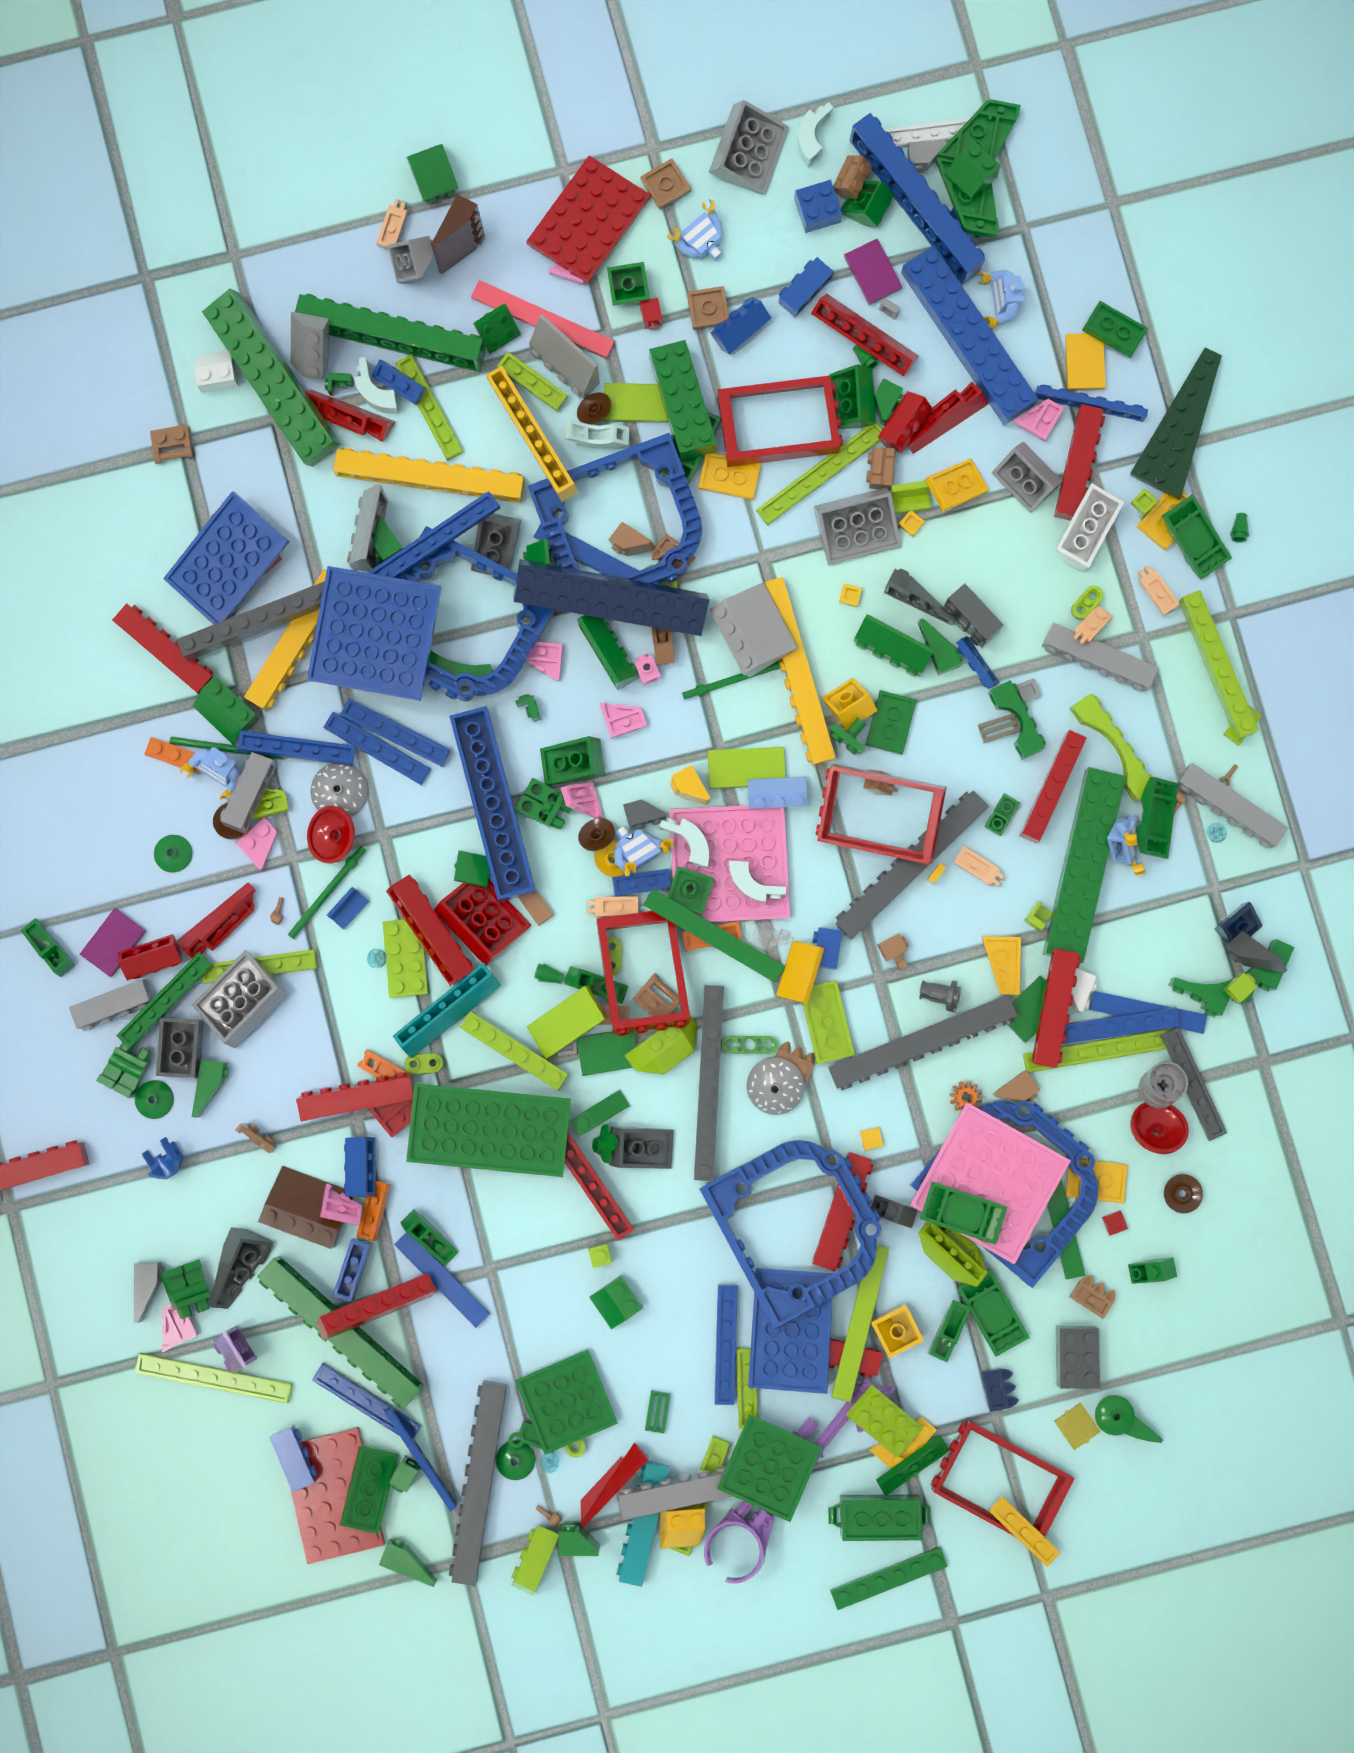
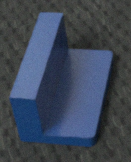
(348, 908)

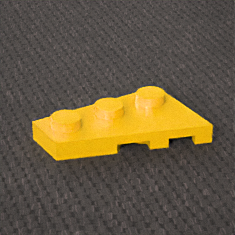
(1004, 959)
(918, 1442)

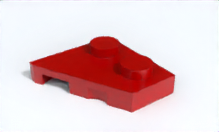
(393, 1116)

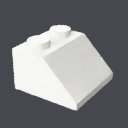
(215, 371)

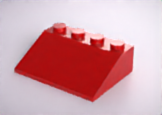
(482, 920)

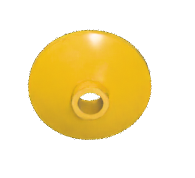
(604, 866)

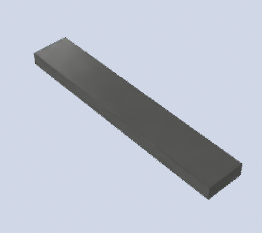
(1196, 1090)

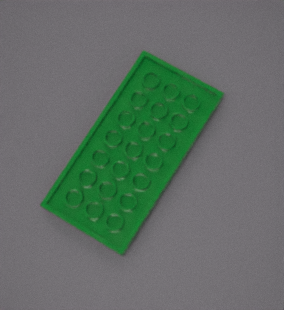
(488, 1130)

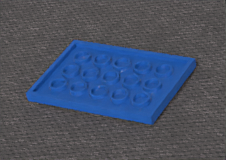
(226, 559)
(796, 1352)

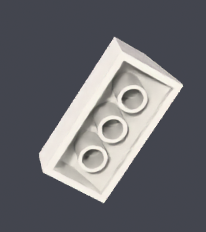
(1088, 527)

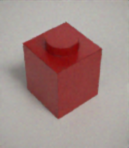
(651, 314)

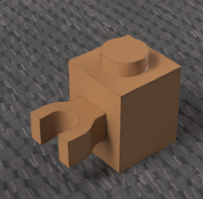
(879, 787)
(893, 948)

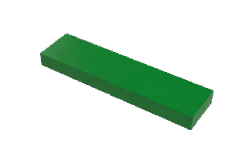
(912, 1465)

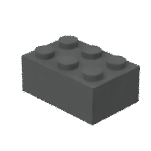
(973, 616)
(179, 1047)
(1077, 1357)

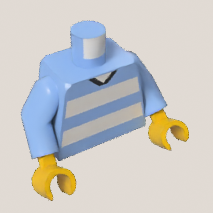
(701, 235)
(1007, 295)
(215, 765)
(1124, 843)
(637, 849)

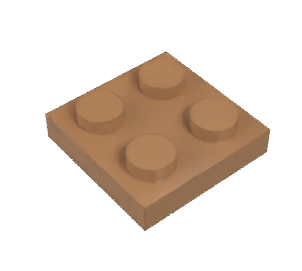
(665, 184)
(707, 307)

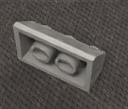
(411, 258)
(309, 344)
(1026, 477)

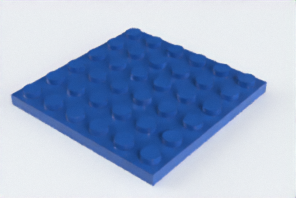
(374, 633)

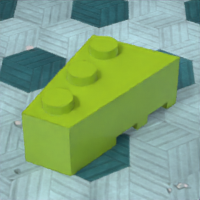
(534, 1559)

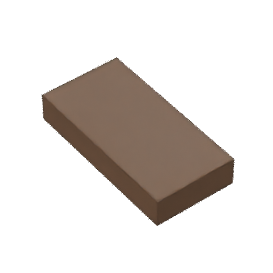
(536, 907)

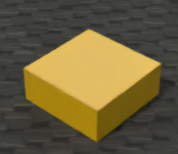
(911, 523)
(850, 595)
(936, 873)
(871, 1138)

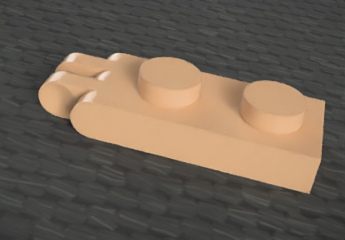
(392, 224)
(1157, 590)
(1092, 625)
(978, 867)
(613, 906)

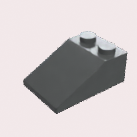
(497, 539)
(642, 1148)

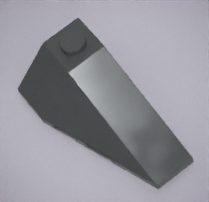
(909, 591)
(239, 1259)

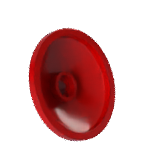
(331, 834)
(1166, 1122)

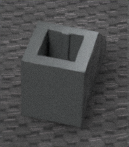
(641, 813)
(894, 1211)

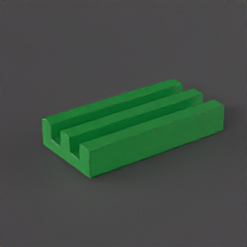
(655, 1428)

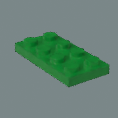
(368, 1489)

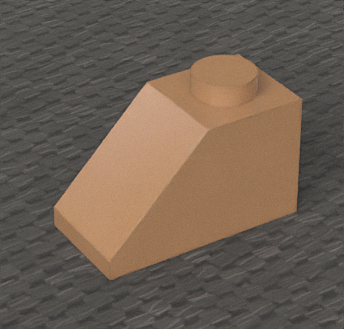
(630, 541)
(663, 646)
(1019, 1088)

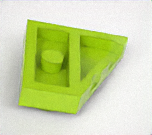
(272, 803)

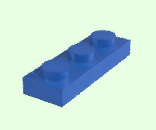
(398, 381)
(977, 662)
(641, 882)

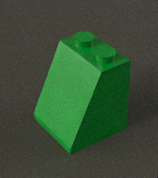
(432, 173)

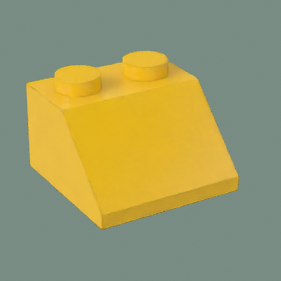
(849, 702)
(689, 786)
(897, 1330)
(682, 1527)

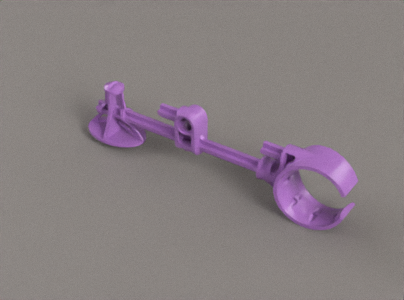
(762, 1521)

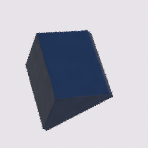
(1241, 919)

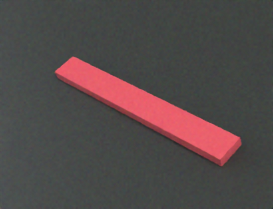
(530, 314)

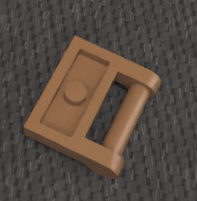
(171, 438)
(652, 1002)

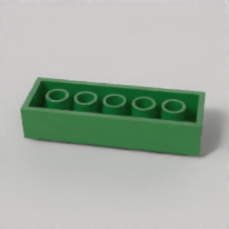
(682, 400)

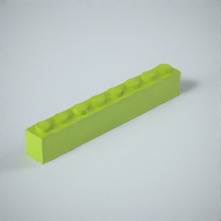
(1218, 665)

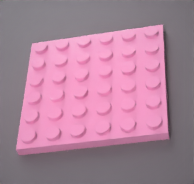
(744, 836)
(999, 1166)

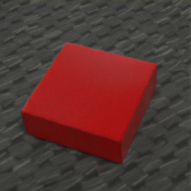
(1114, 1223)

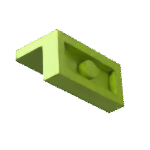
(910, 497)

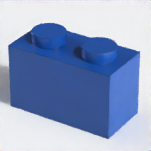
(830, 941)

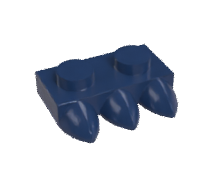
(997, 1389)

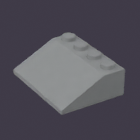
(749, 148)
(564, 358)
(372, 507)
(857, 526)
(753, 629)
(240, 999)

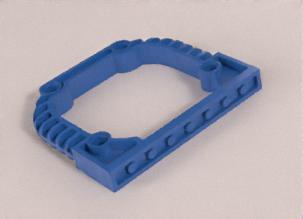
(655, 454)
(519, 649)
(723, 1197)
(1031, 1263)

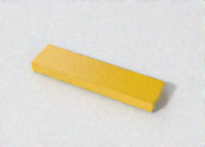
(1024, 1531)

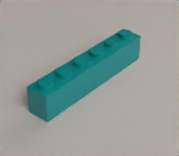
(446, 1010)
(641, 1532)

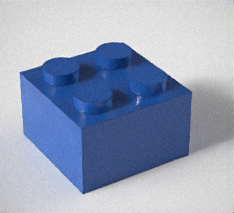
(818, 206)

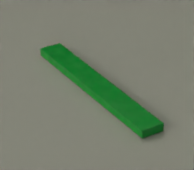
(713, 935)

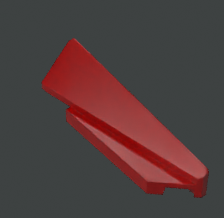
(351, 416)
(611, 1483)

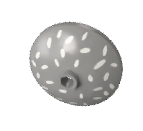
(352, 785)
(779, 1073)

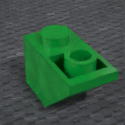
(886, 398)
(1152, 1270)

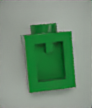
(341, 380)
(532, 709)

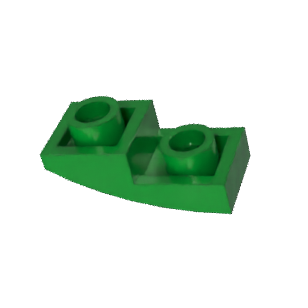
(1002, 814)

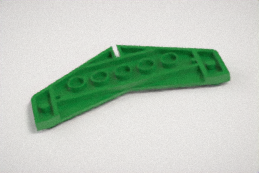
(990, 130)

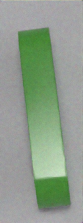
(763, 1040)

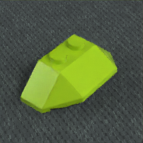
(664, 1049)
(953, 1254)

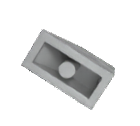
(924, 153)

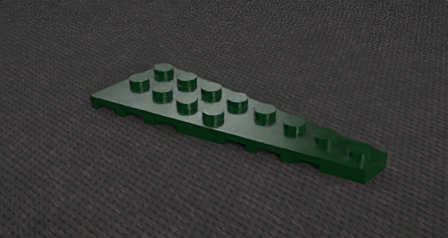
(1171, 448)

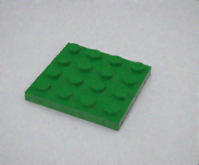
(566, 1402)
(769, 1467)

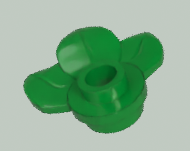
(605, 1144)

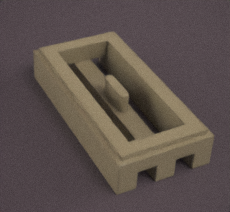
(983, 732)

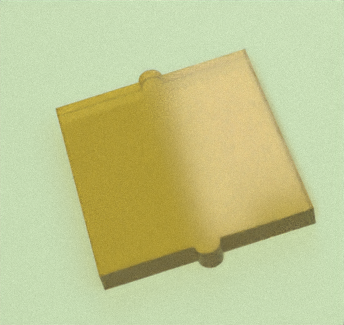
(1077, 1426)

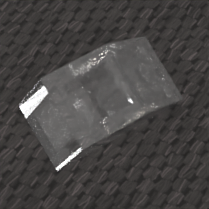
(767, 938)

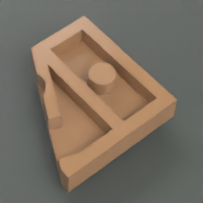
(251, 1131)

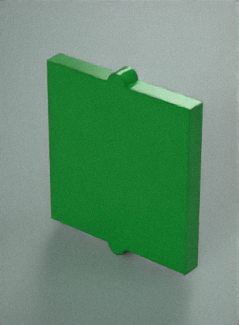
(471, 869)

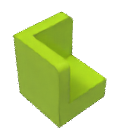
(1144, 502)
(1038, 916)

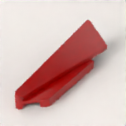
(948, 414)
(219, 922)

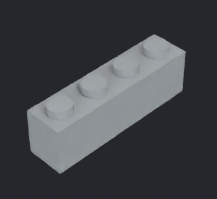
(248, 792)
(111, 1004)

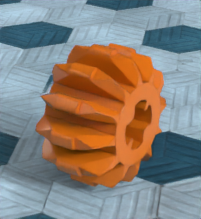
(959, 1092)

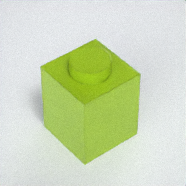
(1240, 987)
(600, 1255)

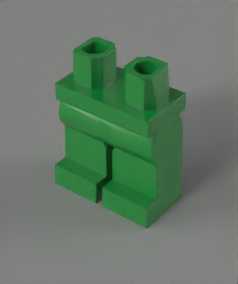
(547, 809)
(125, 1070)
(186, 1286)

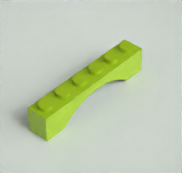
(1090, 714)
(514, 1051)

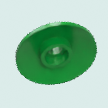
(181, 857)
(162, 1104)
(1105, 1411)
(524, 1455)

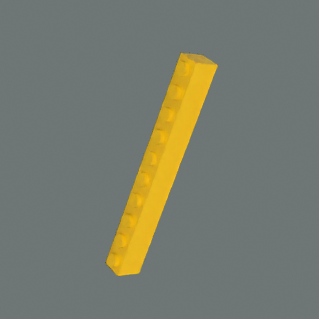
(427, 475)
(801, 685)

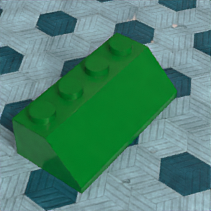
(893, 645)
(607, 650)

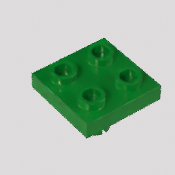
(497, 328)
(849, 736)
(690, 889)

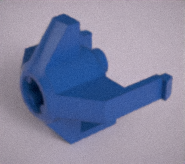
(164, 1166)

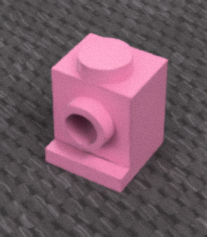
(647, 676)

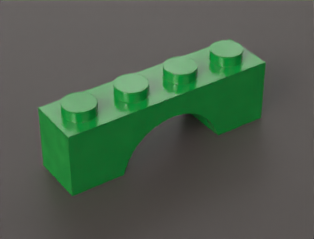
(1007, 698)

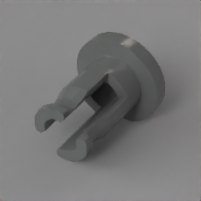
(941, 994)

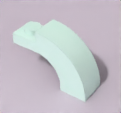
(807, 143)
(379, 399)
(597, 435)
(693, 836)
(747, 886)

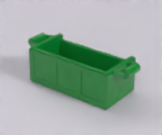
(880, 1517)

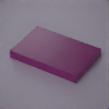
(873, 271)
(113, 936)

